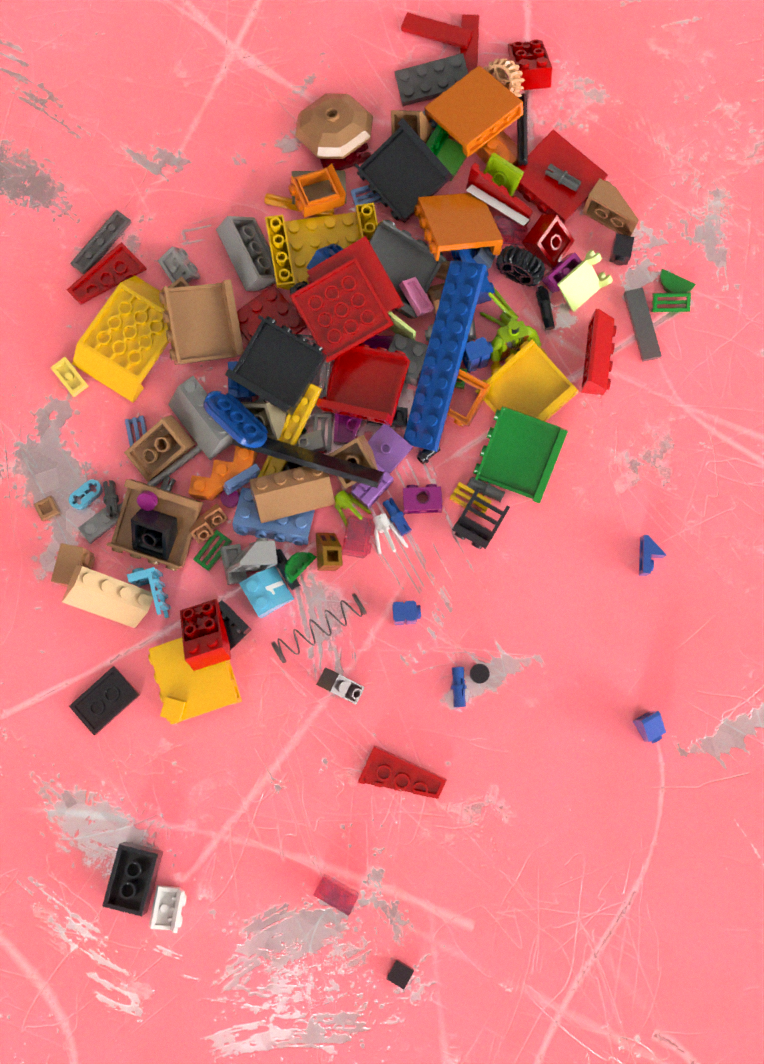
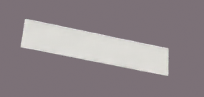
(497, 205)

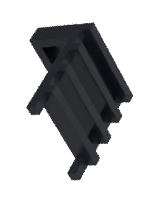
(474, 531)

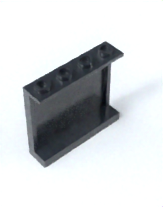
(403, 171)
(278, 365)

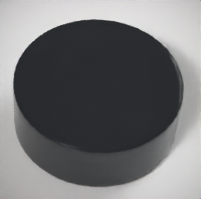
(479, 673)

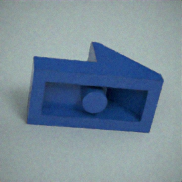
(647, 550)

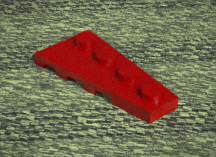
(107, 273)

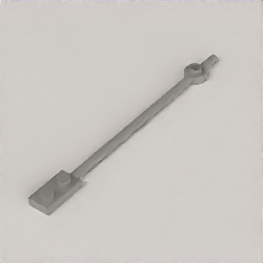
(100, 523)

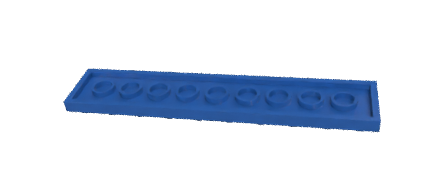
(444, 354)

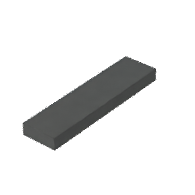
(101, 242)
(642, 324)

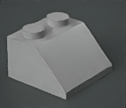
(255, 557)

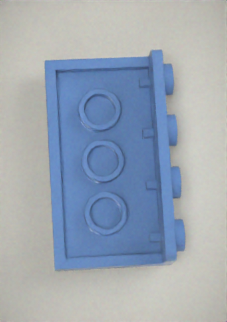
(288, 529)

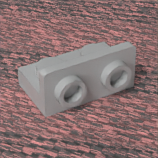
(176, 264)

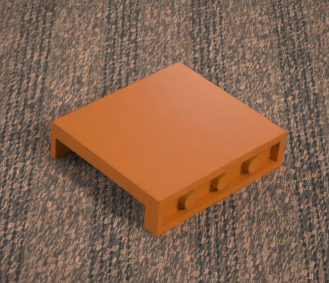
(475, 109)
(457, 223)

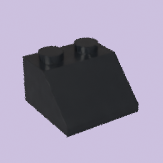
(153, 533)

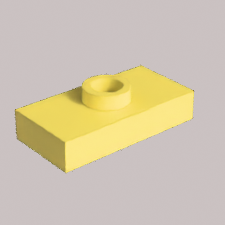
(69, 377)

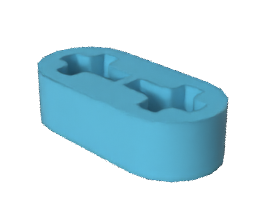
(88, 498)

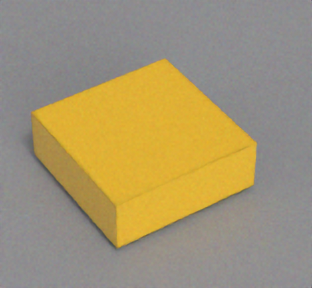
(173, 709)

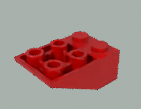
(533, 63)
(204, 635)

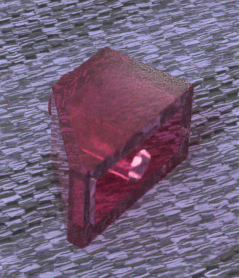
(511, 230)

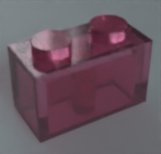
(357, 537)
(336, 894)

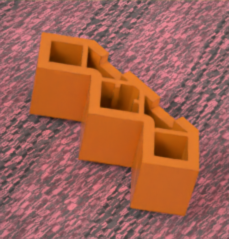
(222, 471)

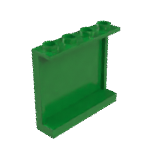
(520, 453)

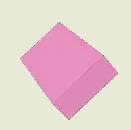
(416, 296)

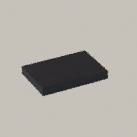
(104, 700)

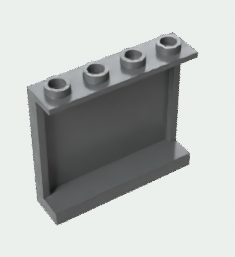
(404, 259)

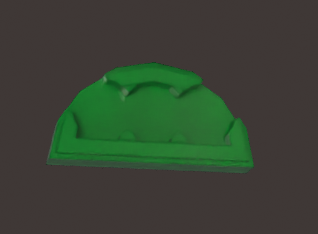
(675, 284)
(297, 564)

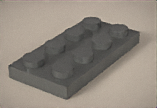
(429, 79)

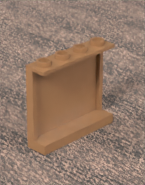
(201, 322)
(176, 505)

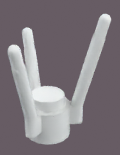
(382, 525)

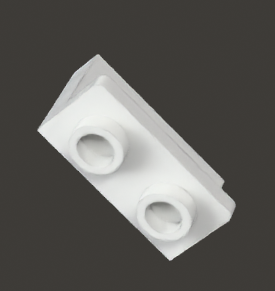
(167, 908)

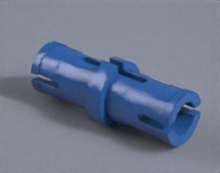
(397, 516)
(458, 687)

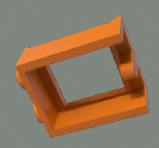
(322, 204)
(477, 383)

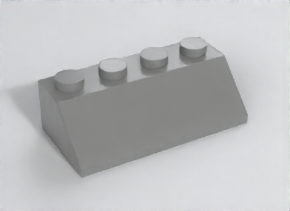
(247, 251)
(189, 408)

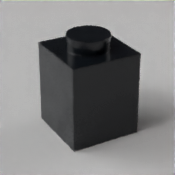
(621, 249)

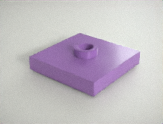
(388, 448)

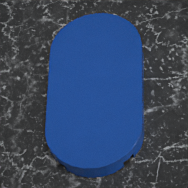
(235, 419)

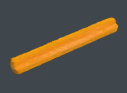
(285, 202)

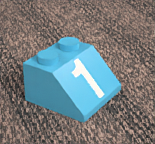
(266, 591)

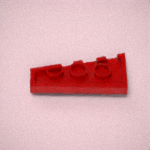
(500, 193)
(396, 773)

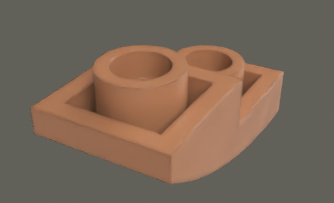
(204, 526)

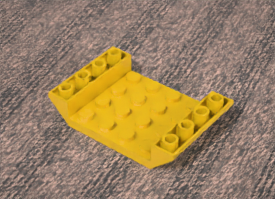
(296, 241)
(124, 338)

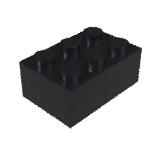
(132, 878)

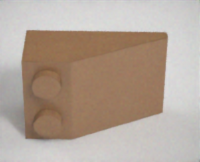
(610, 209)
(159, 447)

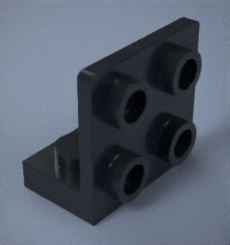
(234, 625)

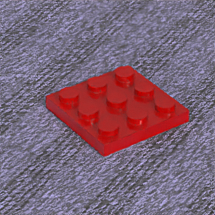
(270, 304)

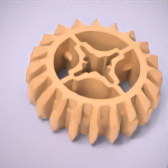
(497, 70)

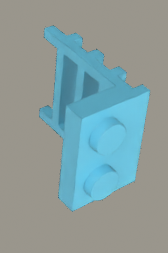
(151, 576)

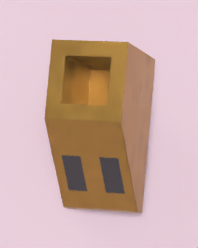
(328, 552)

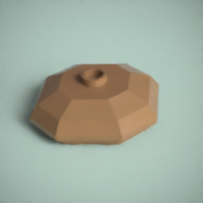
(334, 126)

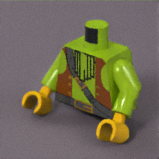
(510, 339)

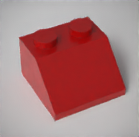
(548, 240)

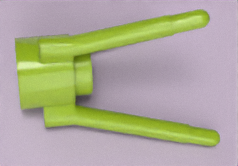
(507, 315)
(345, 501)

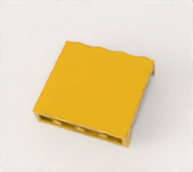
(529, 384)
(200, 689)

